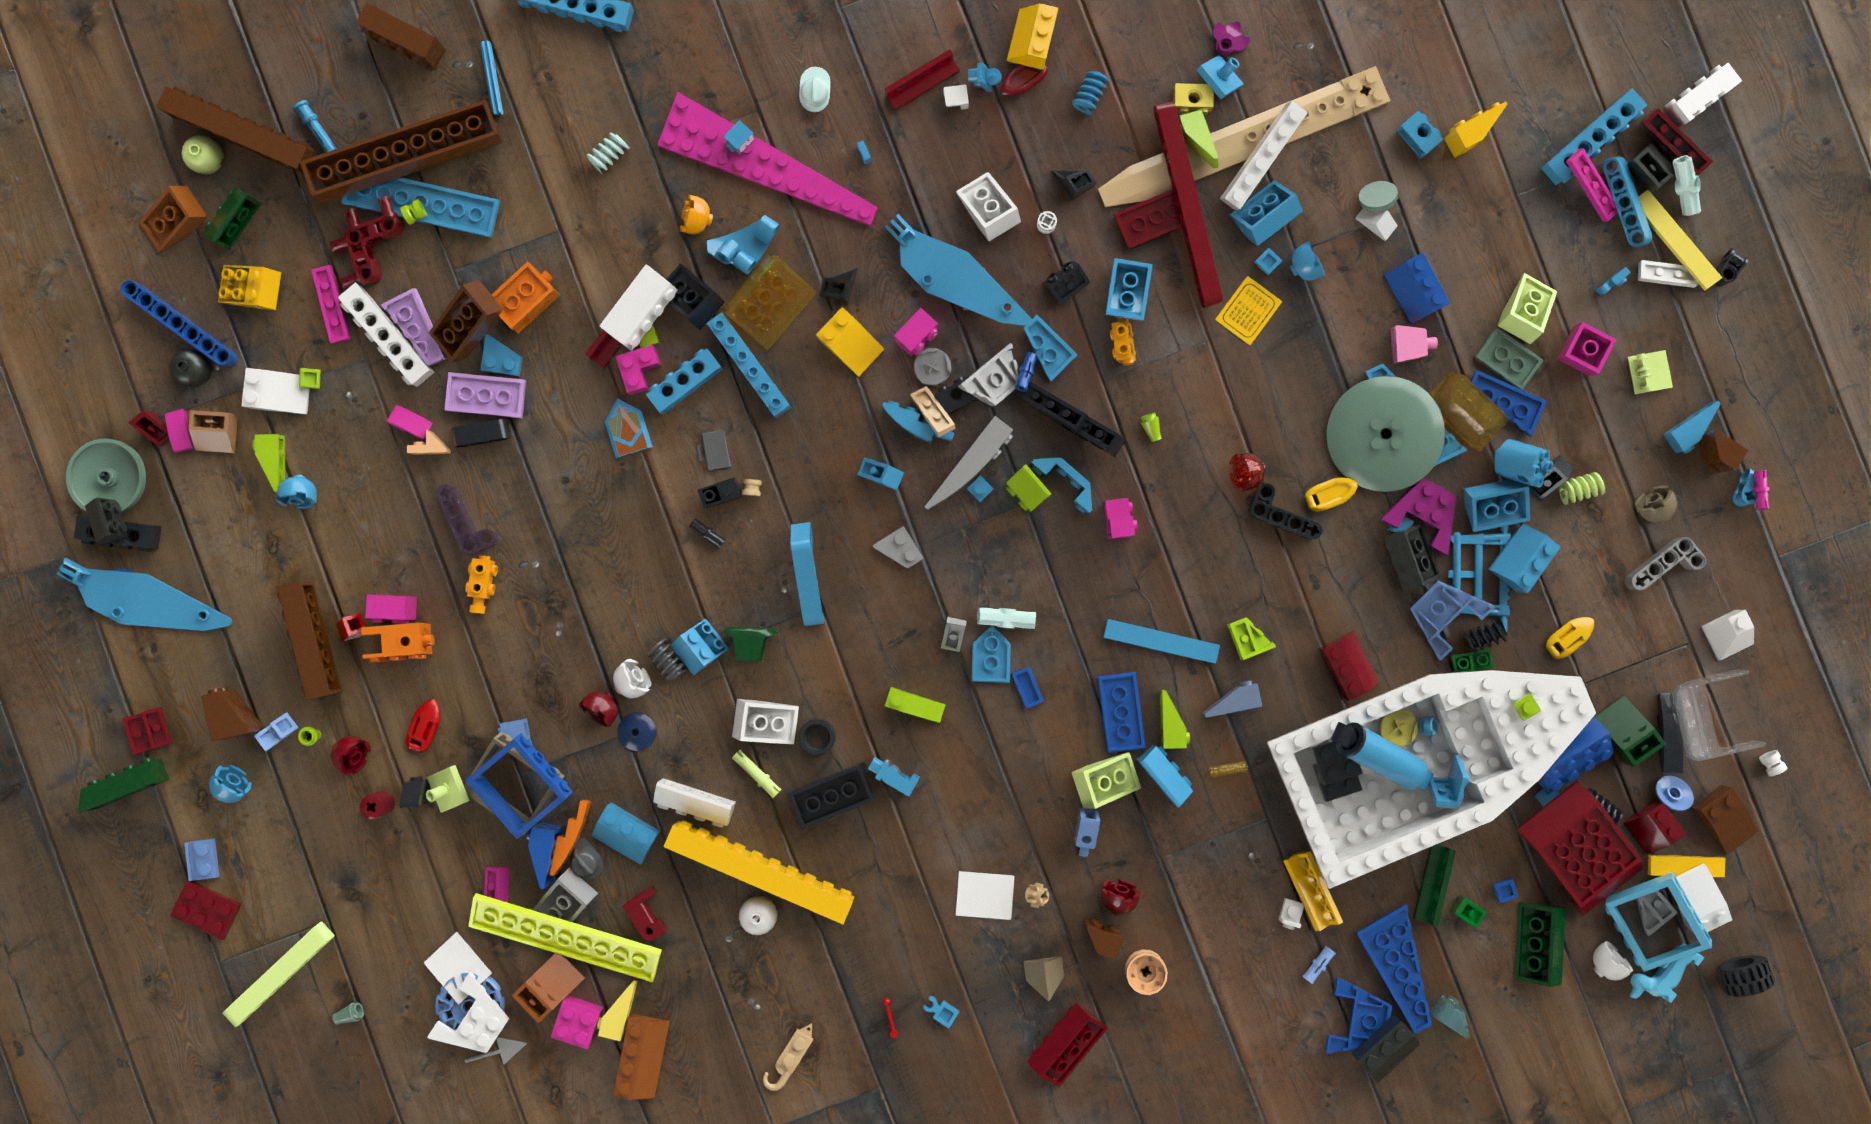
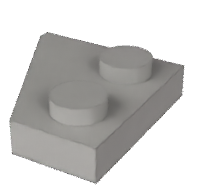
(900, 548)
(1654, 911)

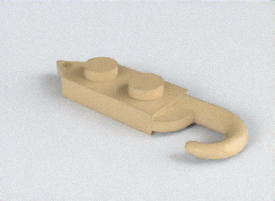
(790, 1057)

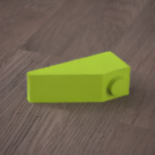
(1198, 136)
(271, 456)
(915, 705)
(1172, 727)

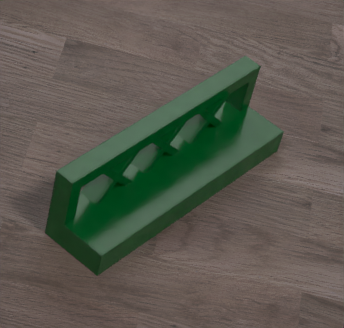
(1434, 884)

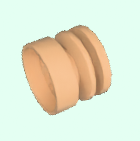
(1150, 982)

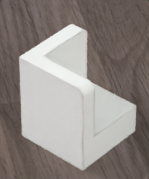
(956, 96)

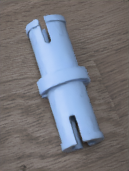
(1319, 964)

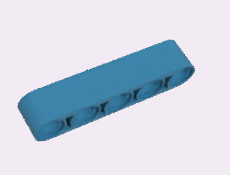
(1619, 196)

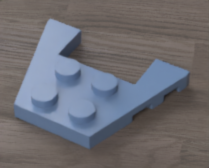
(1439, 607)

